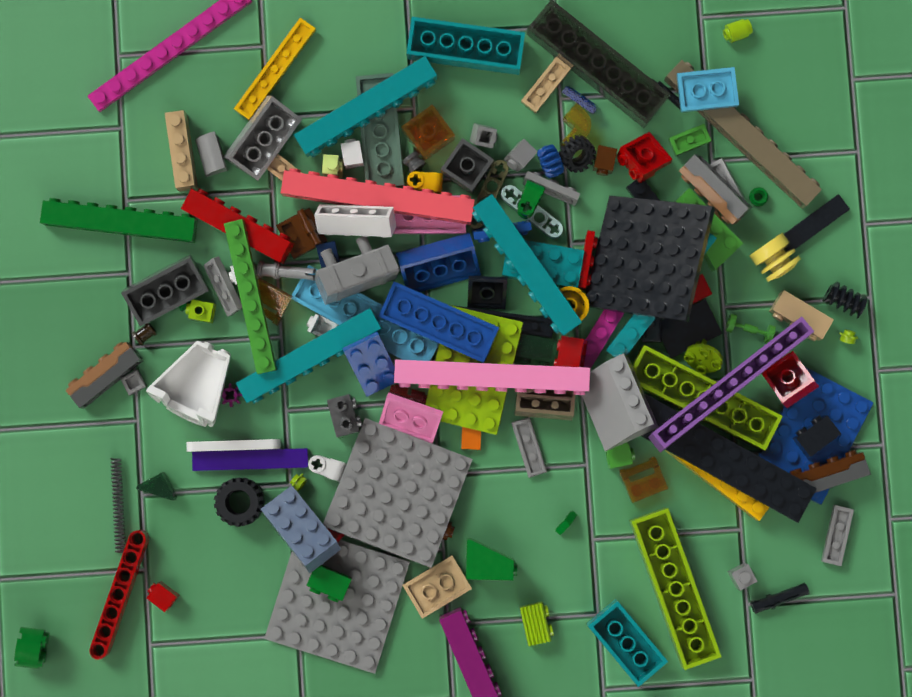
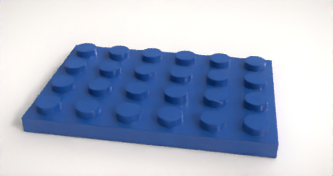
(844, 409)

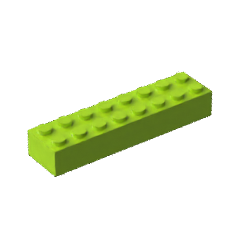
(682, 385)
(675, 588)

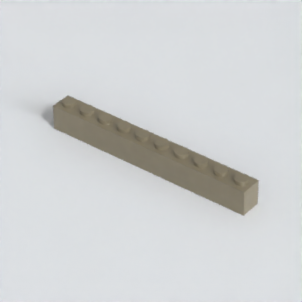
(756, 147)

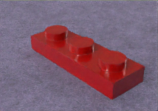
(588, 259)

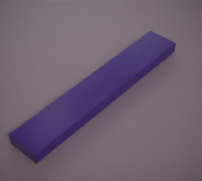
(250, 459)

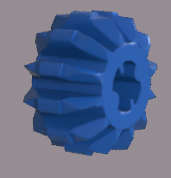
(550, 161)

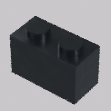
(816, 436)

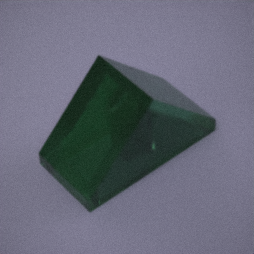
(159, 486)

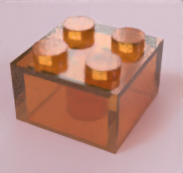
(428, 132)

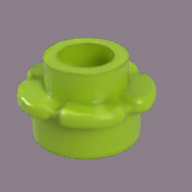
(848, 336)
(298, 481)

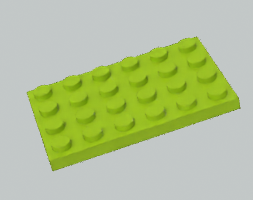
(474, 407)

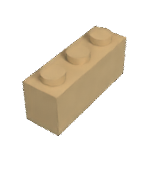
(791, 308)

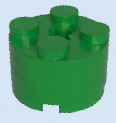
(30, 648)

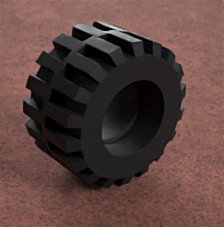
(223, 507)

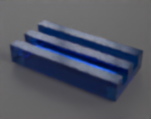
(580, 99)

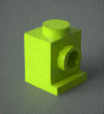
(207, 314)

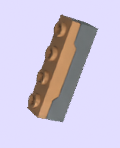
(714, 189)
(104, 375)

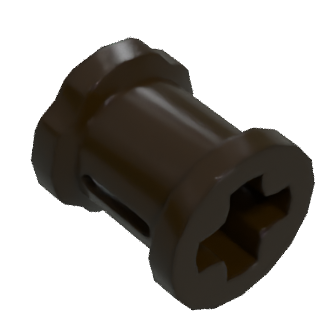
(144, 333)

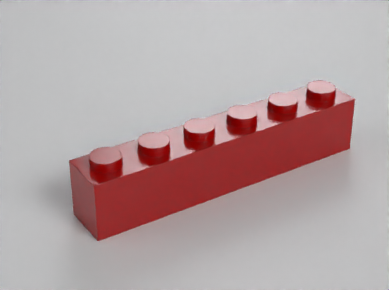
(216, 214)

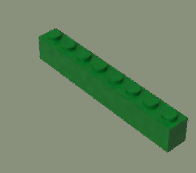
(118, 221)

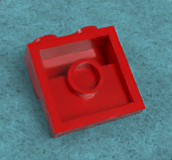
(643, 157)

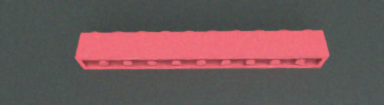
(404, 200)

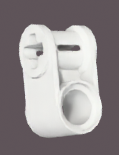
(330, 469)

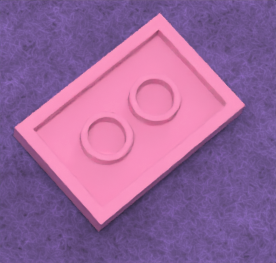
(411, 417)

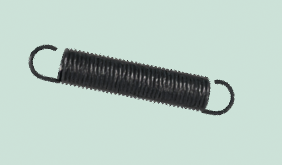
(673, 98)

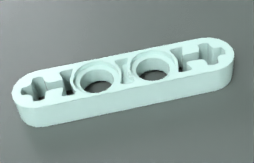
(553, 222)

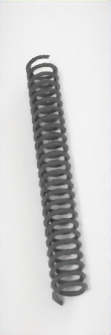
(117, 503)

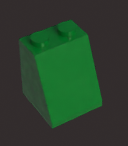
(488, 563)

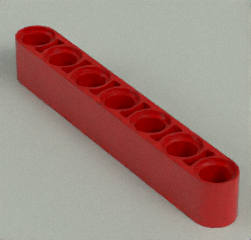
(114, 602)

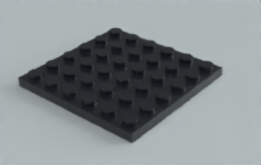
(649, 257)

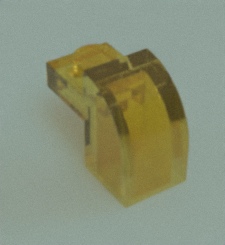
(578, 121)

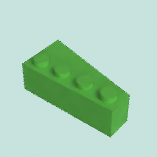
(726, 240)

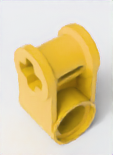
(427, 180)

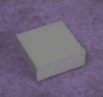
(133, 382)

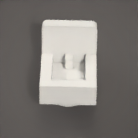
(319, 325)

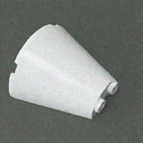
(193, 384)

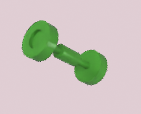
(731, 322)

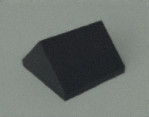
(487, 292)

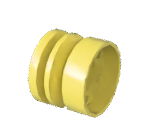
(775, 257)

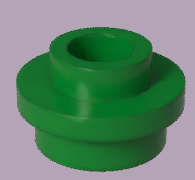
(764, 196)

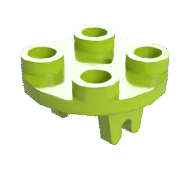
(703, 357)

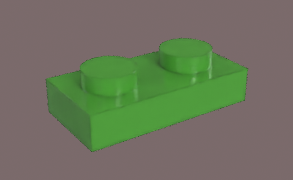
(689, 140)

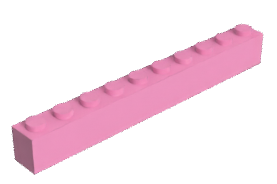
(492, 375)

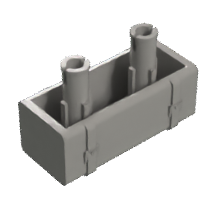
(356, 273)

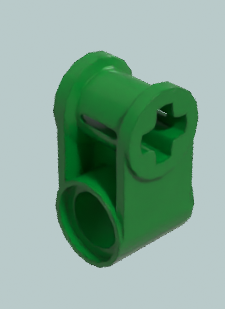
(530, 196)

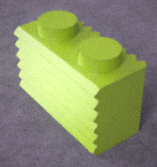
(535, 623)

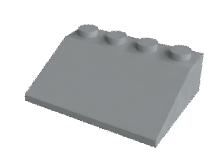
(618, 403)

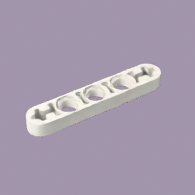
(233, 445)

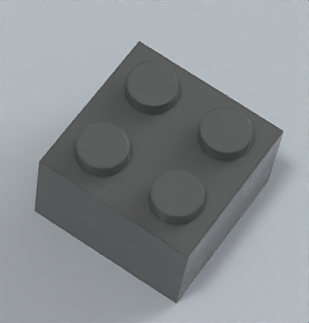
(467, 166)

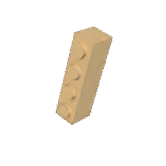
(181, 150)

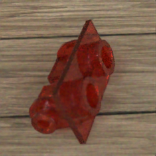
(416, 395)

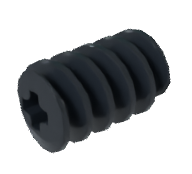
(846, 299)

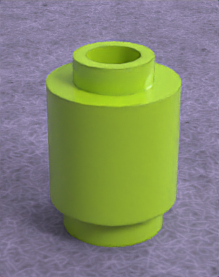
(737, 30)

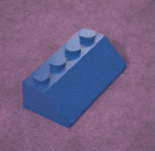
(439, 263)

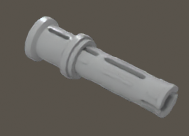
(277, 271)

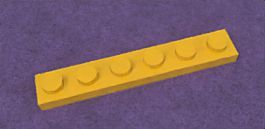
(275, 68)

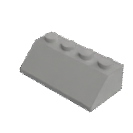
(262, 137)

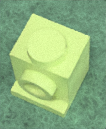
(332, 165)

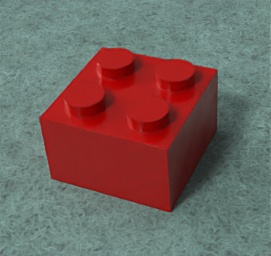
(790, 379)

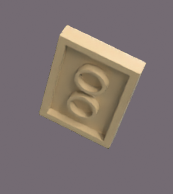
(437, 586)

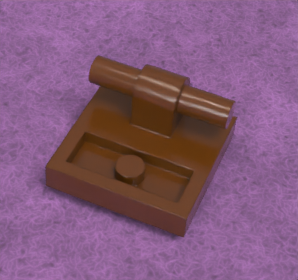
(302, 232)

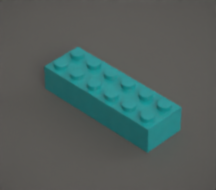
(465, 45)

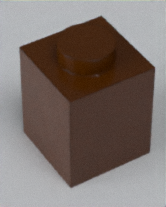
(604, 160)

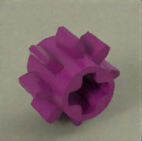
(231, 401)

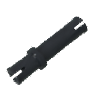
(774, 600)

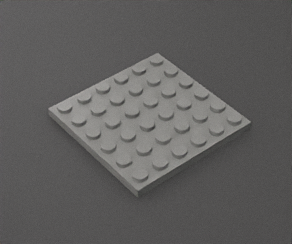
(397, 493)
(347, 629)

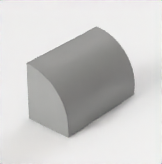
(211, 154)

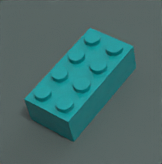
(560, 262)
(627, 642)

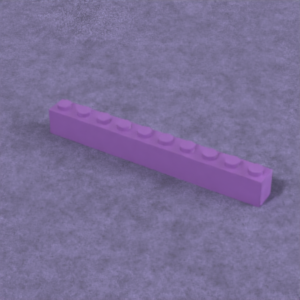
(730, 384)

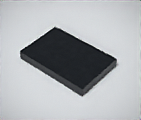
(680, 335)

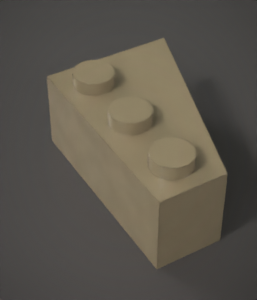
(545, 405)

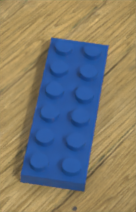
(439, 322)

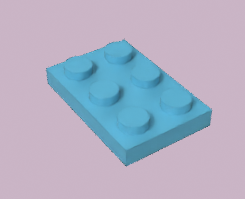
(707, 89)

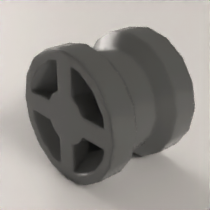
(414, 162)

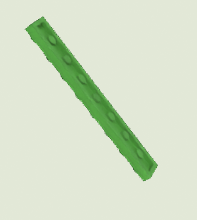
(250, 296)

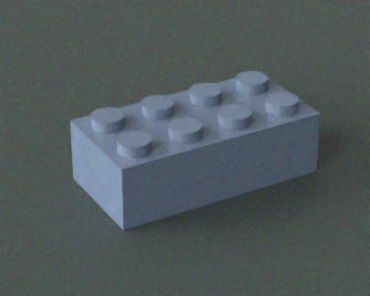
(300, 529)

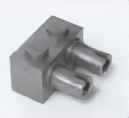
(343, 415)

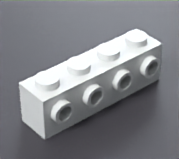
(355, 220)

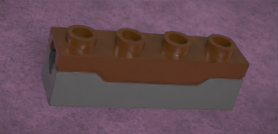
(835, 471)

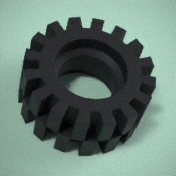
(571, 147)

